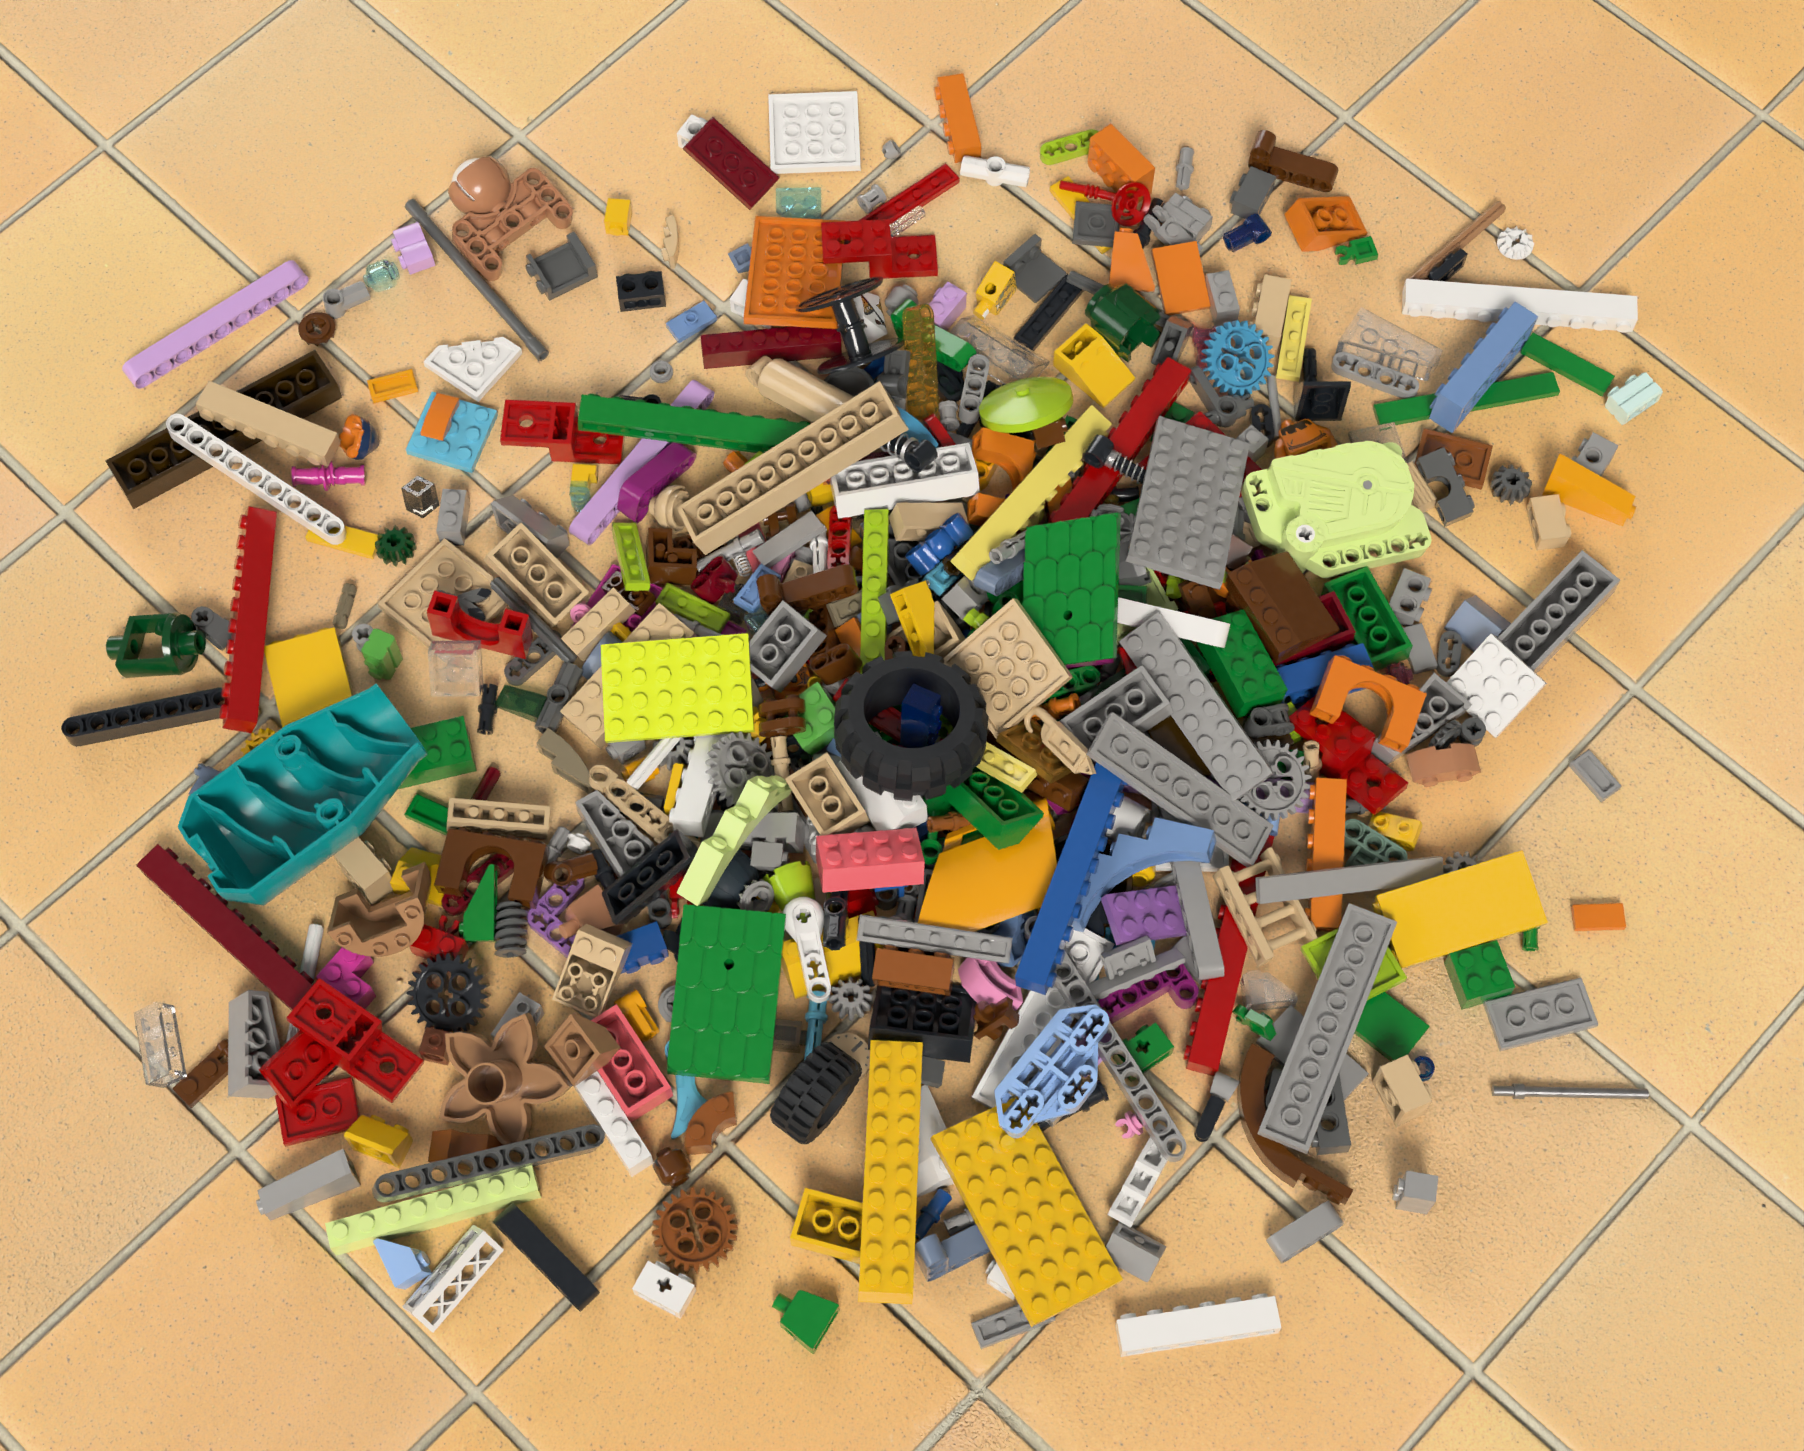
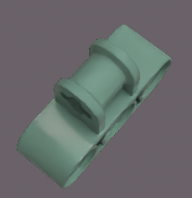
(1366, 835)

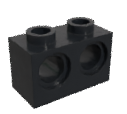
(641, 296)

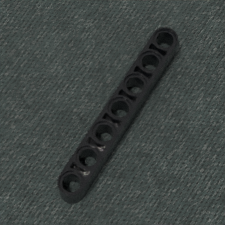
(138, 712)

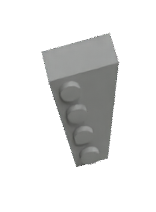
(774, 828)
(613, 832)

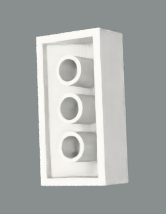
(882, 809)

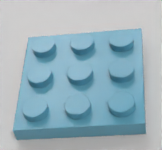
(463, 442)

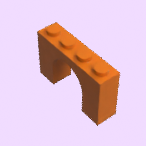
(1008, 452)
(1401, 700)

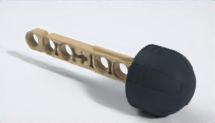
(735, 876)

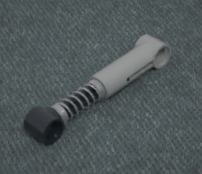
(1101, 453)

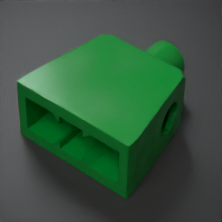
(806, 1317)

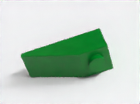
(480, 915)

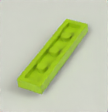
(630, 557)

